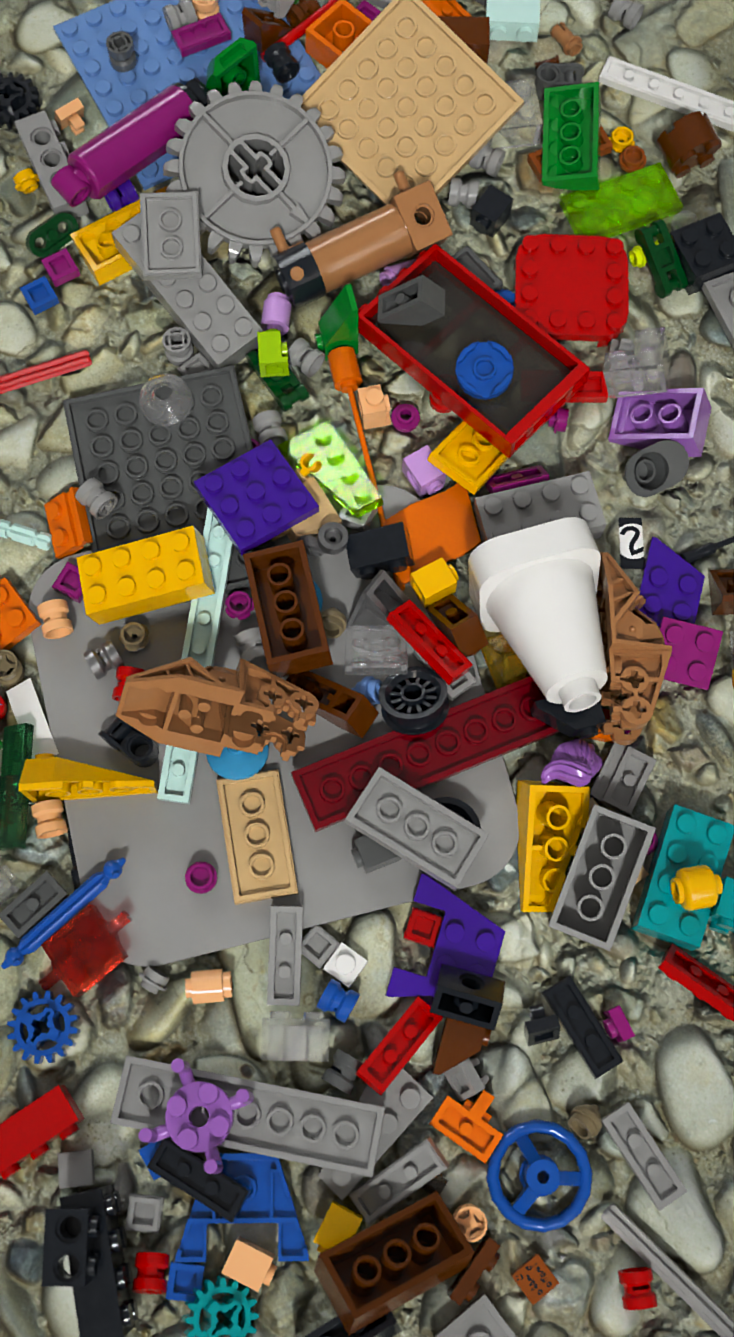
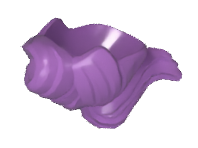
(573, 763)

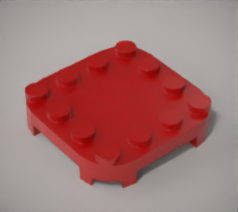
(573, 286)

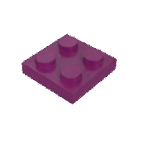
(692, 652)

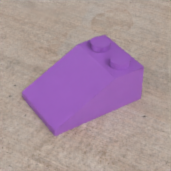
(656, 417)

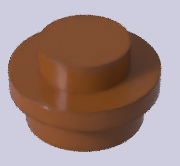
(632, 159)

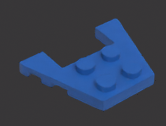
(267, 1203)

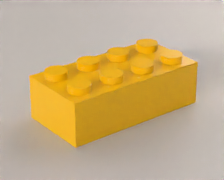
(145, 575)

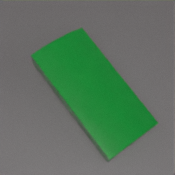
(572, 137)

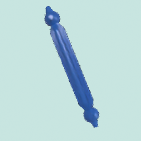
(63, 913)

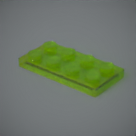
(622, 203)

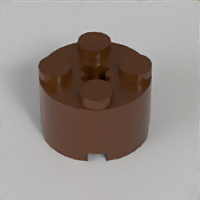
(689, 144)

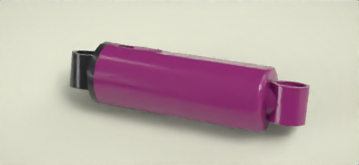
(127, 144)

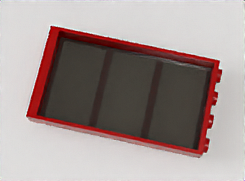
(543, 369)

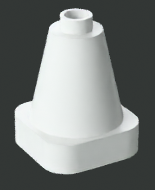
(543, 600)

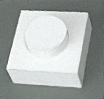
(345, 965)

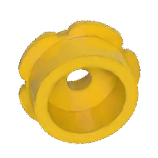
(621, 134)
(26, 181)

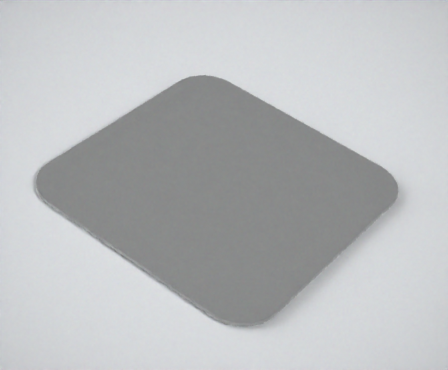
(169, 837)

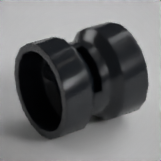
(281, 62)

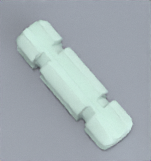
(25, 535)

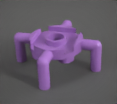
(179, 1112)

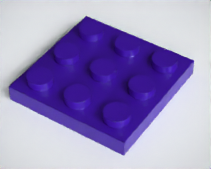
(256, 497)

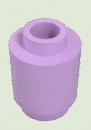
(276, 312)

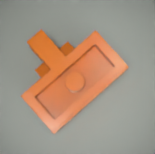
(468, 1124)

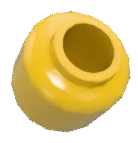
(696, 887)

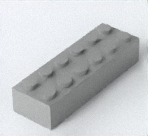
(202, 306)

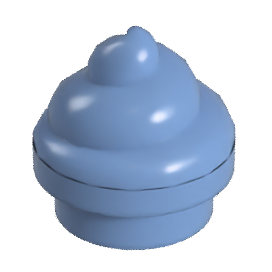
(369, 688)

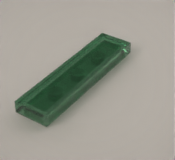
(13, 804)

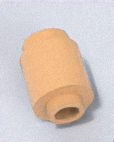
(209, 986)

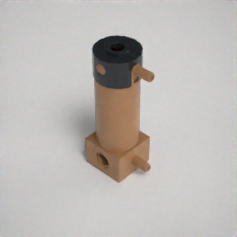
(362, 245)

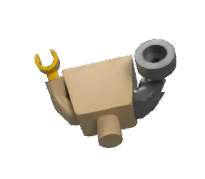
(324, 530)

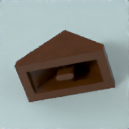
(263, 27)
(721, 591)

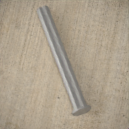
(668, 1271)

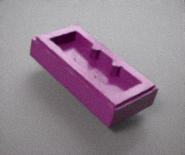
(201, 35)

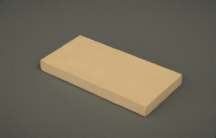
(257, 838)

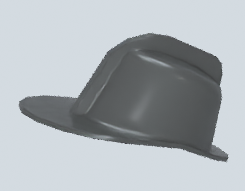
(656, 468)

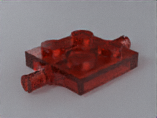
(84, 950)

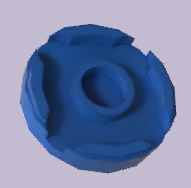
(484, 370)

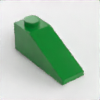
(339, 323)

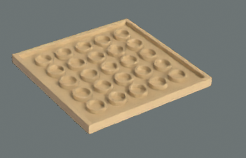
(410, 101)

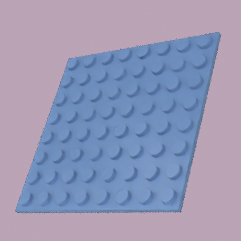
(157, 60)

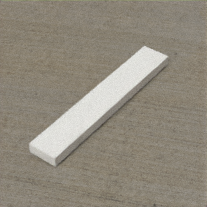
(667, 92)

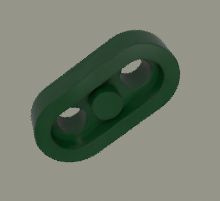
(51, 236)

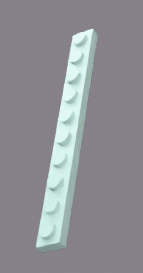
(200, 644)

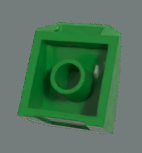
(234, 64)

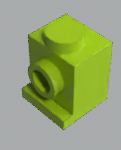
(272, 354)

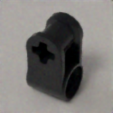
(127, 739)

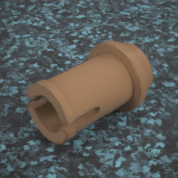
(570, 42)

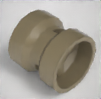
(7, 662)

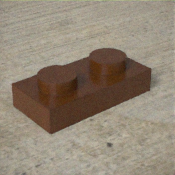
(466, 1284)

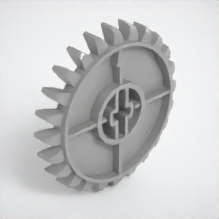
(252, 137)

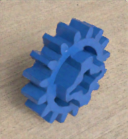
(50, 1015)

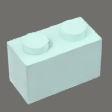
(513, 19)

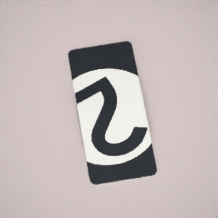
(631, 543)

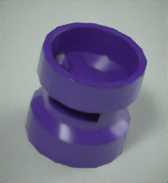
(121, 196)

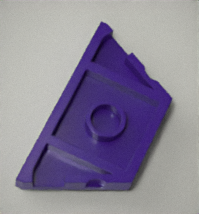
(669, 585)

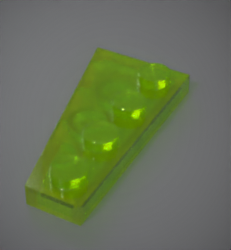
(339, 468)

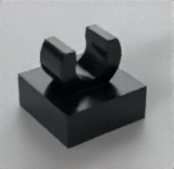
(541, 1027)

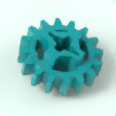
(229, 1305)

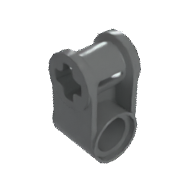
(557, 75)

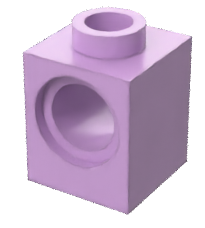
(422, 474)

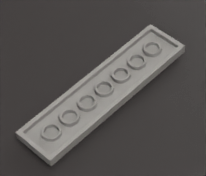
(276, 1124)

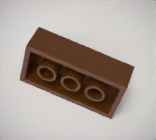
(287, 609)
(393, 1262)

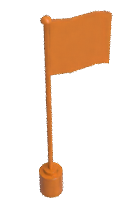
(435, 525)

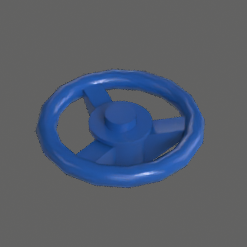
(539, 1176)

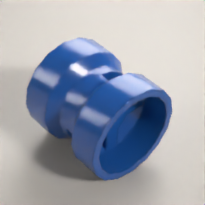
(338, 1000)

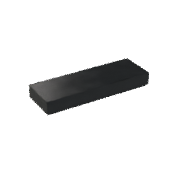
(582, 1027)
(187, 1173)

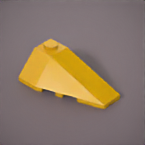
(66, 779)
(548, 834)

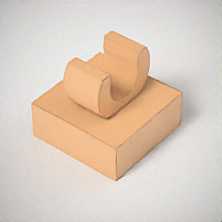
(71, 116)

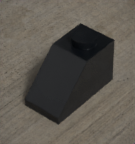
(582, 723)

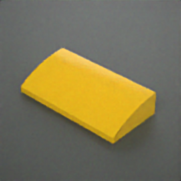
(98, 247)

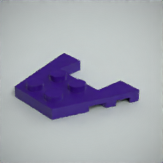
(464, 941)

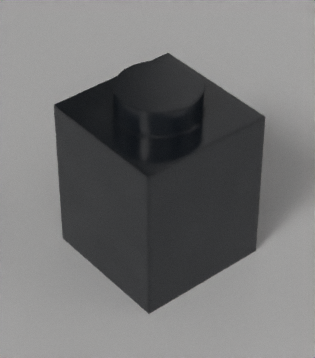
(491, 211)

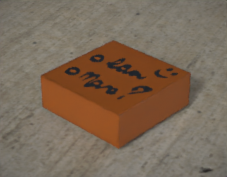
(534, 1278)

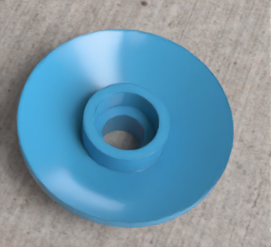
(238, 764)

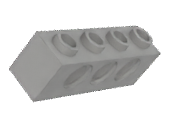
(47, 158)

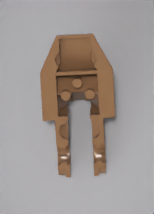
(632, 651)
(217, 708)

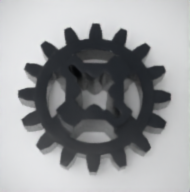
(17, 99)

